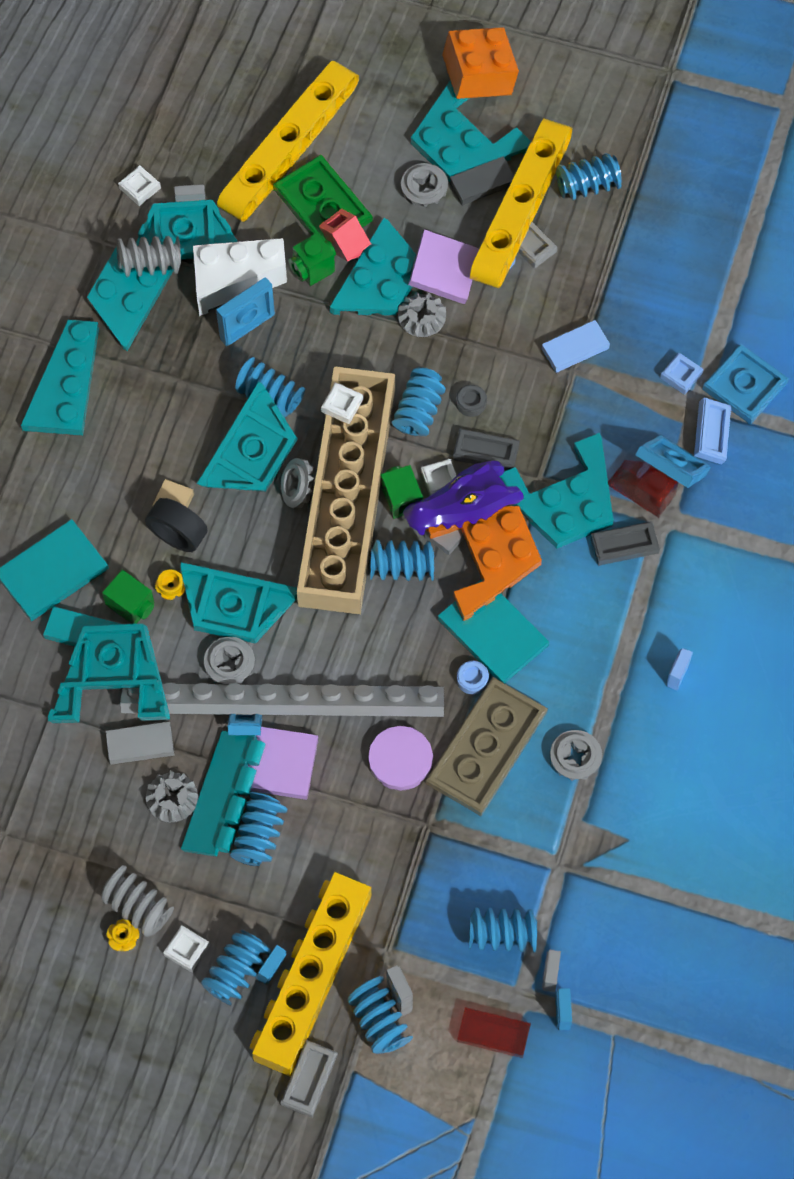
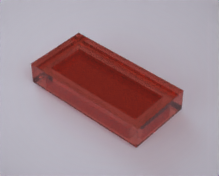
(493, 1032)

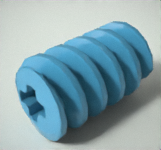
(588, 175)
(283, 396)
(419, 402)
(402, 560)
(257, 829)
(503, 929)
(235, 966)
(377, 1017)

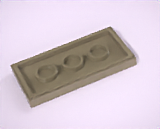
(486, 746)

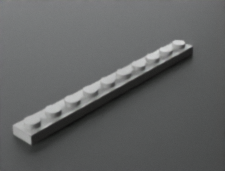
(296, 700)

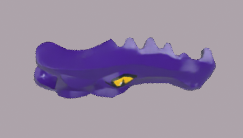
(467, 497)

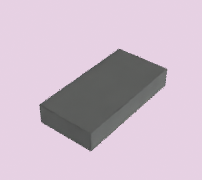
(482, 180)
(481, 447)
(625, 543)

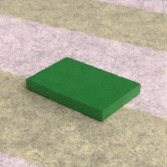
(317, 193)

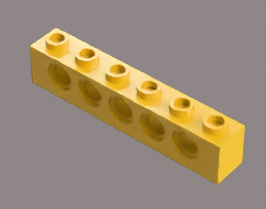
(284, 1054)

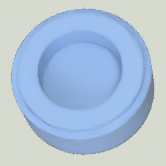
(472, 677)

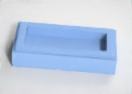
(575, 346)
(712, 430)

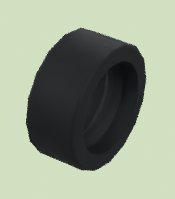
(176, 525)

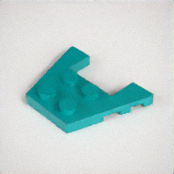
(455, 143)
(574, 505)
(112, 660)

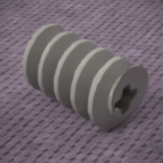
(149, 255)
(135, 903)

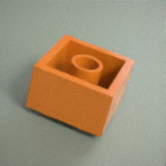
(480, 63)

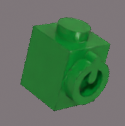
(313, 259)

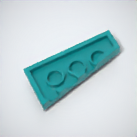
(65, 385)

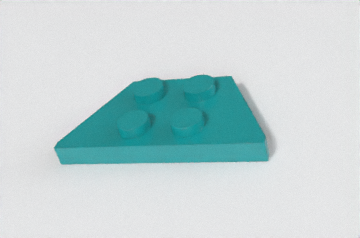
(192, 221)
(379, 276)
(126, 300)
(252, 447)
(234, 603)

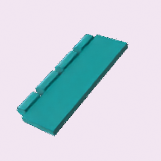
(219, 797)

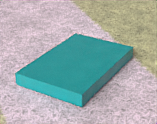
(52, 570)
(496, 636)

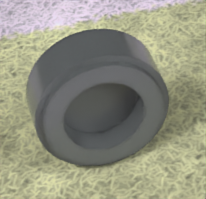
(471, 400)

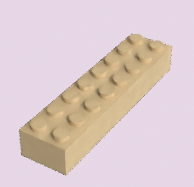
(346, 497)

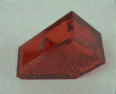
(644, 485)

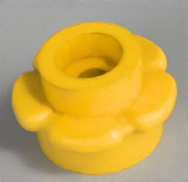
(166, 577)
(126, 943)

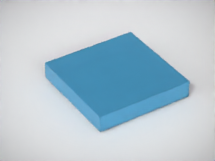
(245, 311)
(745, 383)
(673, 461)

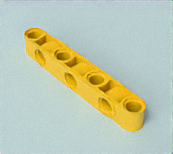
(275, 155)
(521, 203)

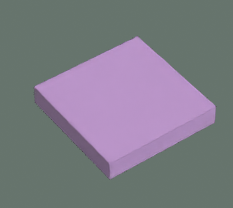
(443, 267)
(285, 763)

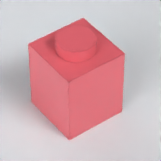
(345, 235)

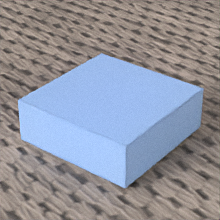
(681, 373)
(679, 669)

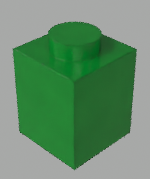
(400, 489)
(129, 598)

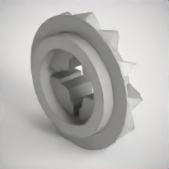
(420, 174)
(430, 323)
(297, 483)
(234, 648)
(582, 743)
(167, 810)

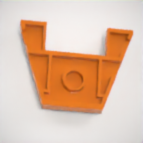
(501, 552)

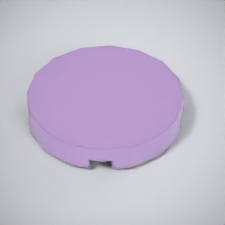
(400, 758)

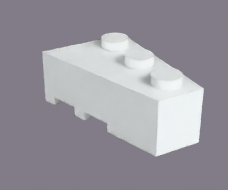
(233, 267)

